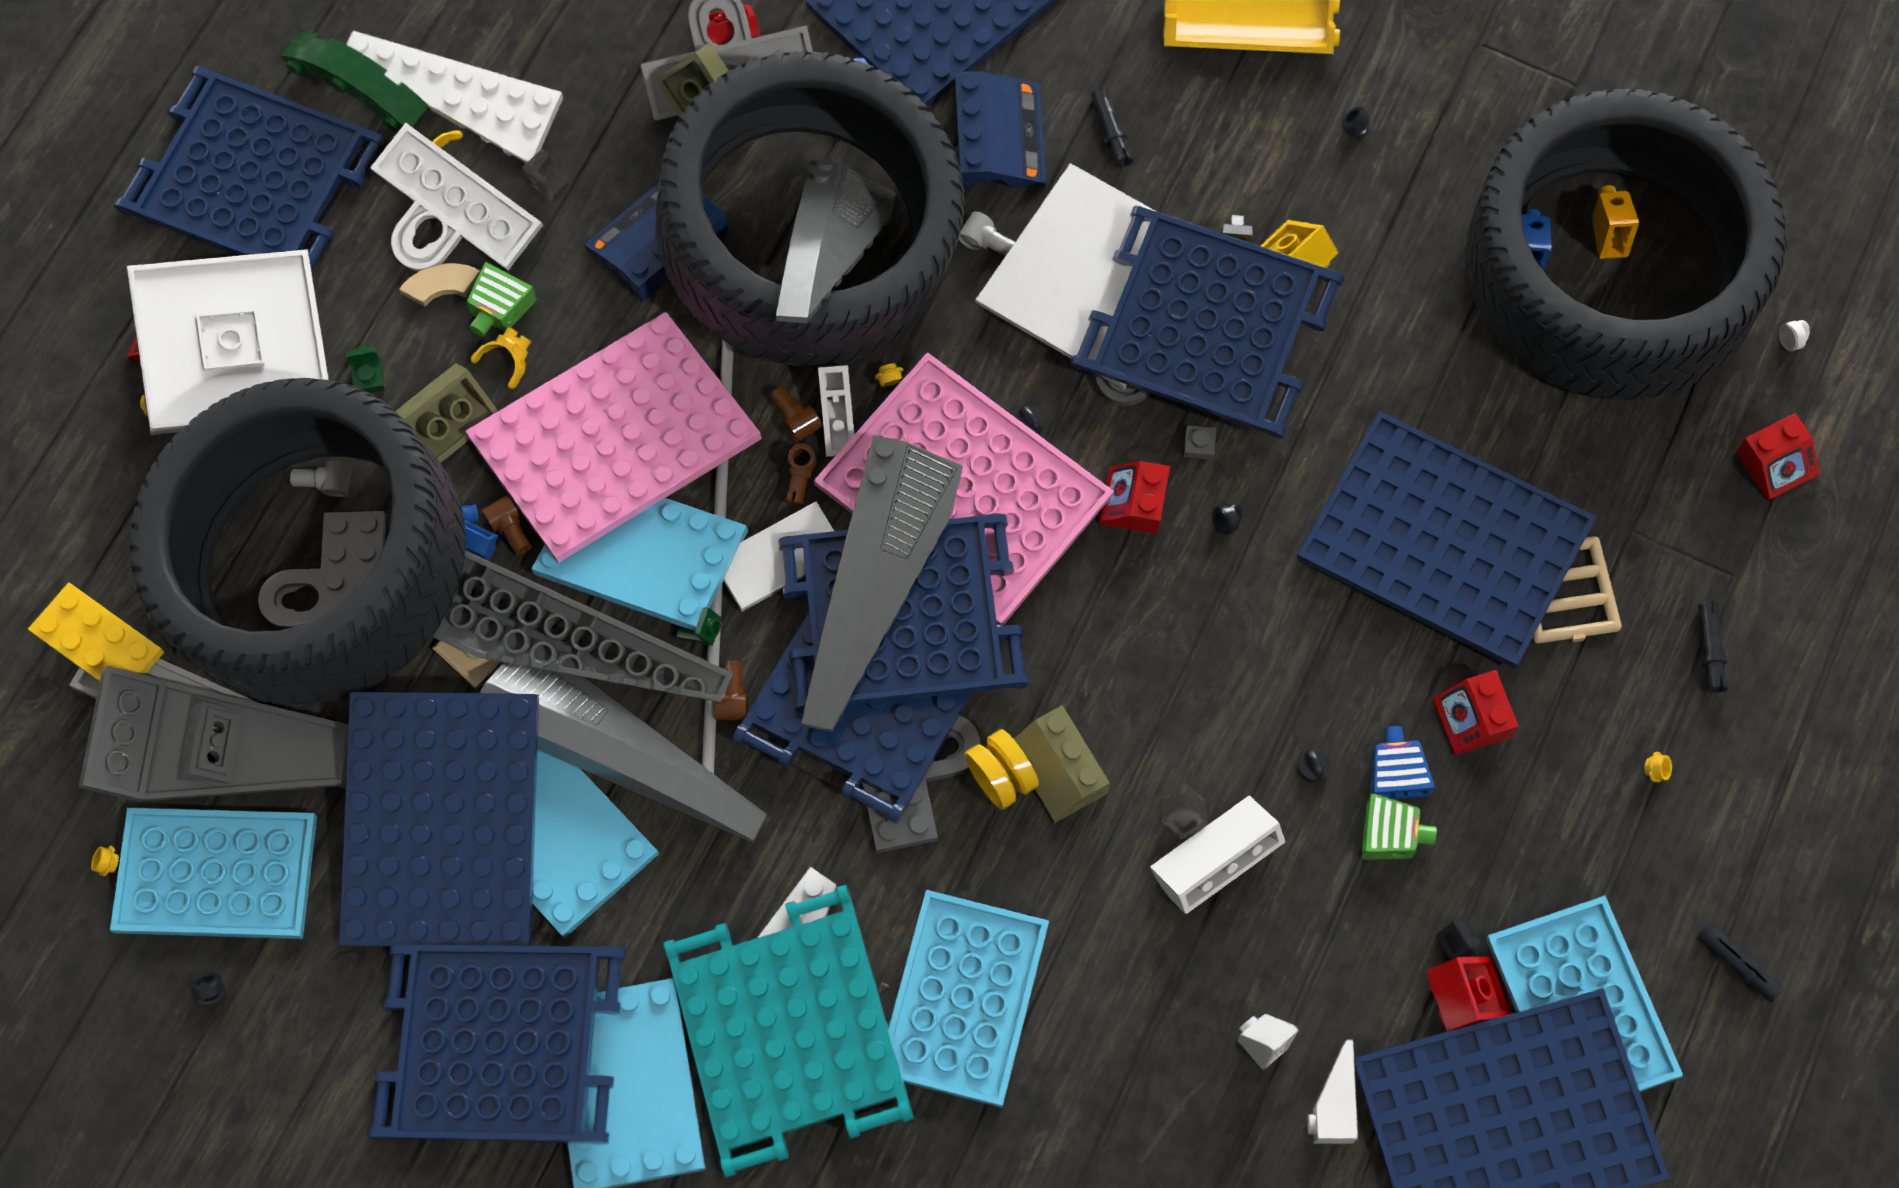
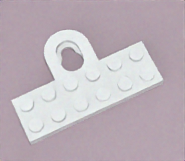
(454, 196)

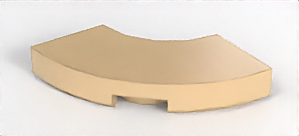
(440, 281)

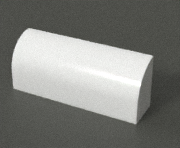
(1218, 854)

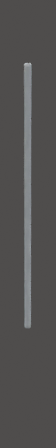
(709, 732)

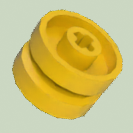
(1001, 769)

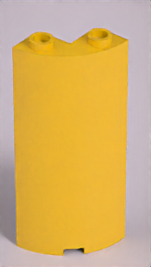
(1252, 24)

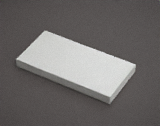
(758, 563)

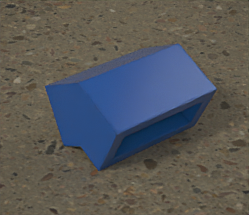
(479, 541)

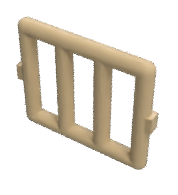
(1605, 597)

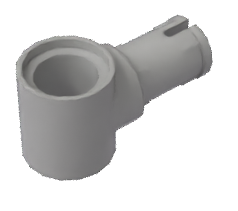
(980, 232)
(331, 479)

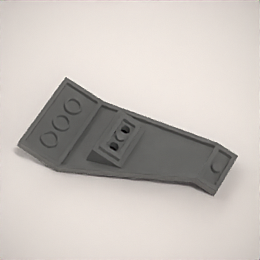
(155, 739)

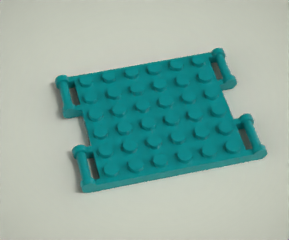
(787, 1031)

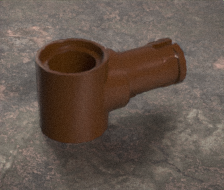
(798, 420)
(799, 474)
(504, 519)
(735, 702)

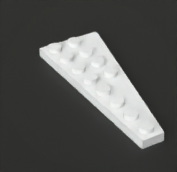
(490, 104)

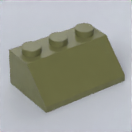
(690, 77)
(447, 410)
(1063, 764)

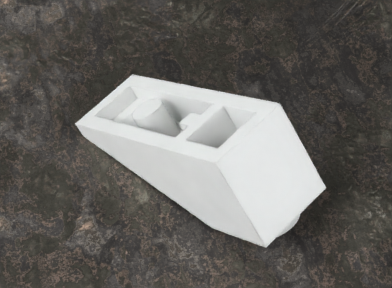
(836, 406)
(1266, 1038)
(1335, 1109)

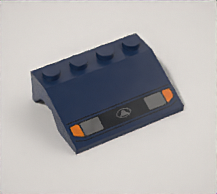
(999, 130)
(632, 247)

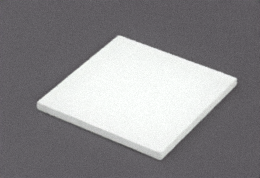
(1066, 264)
(222, 329)

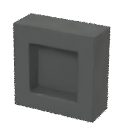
(1200, 442)

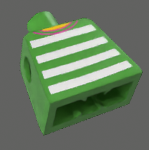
(498, 300)
(1393, 829)

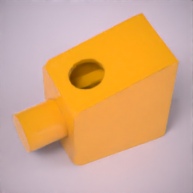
(1613, 212)

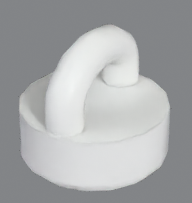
(1794, 335)

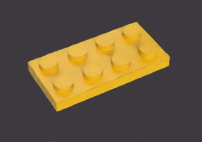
(93, 635)

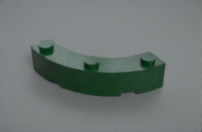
(356, 75)

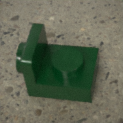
(366, 369)
(706, 630)

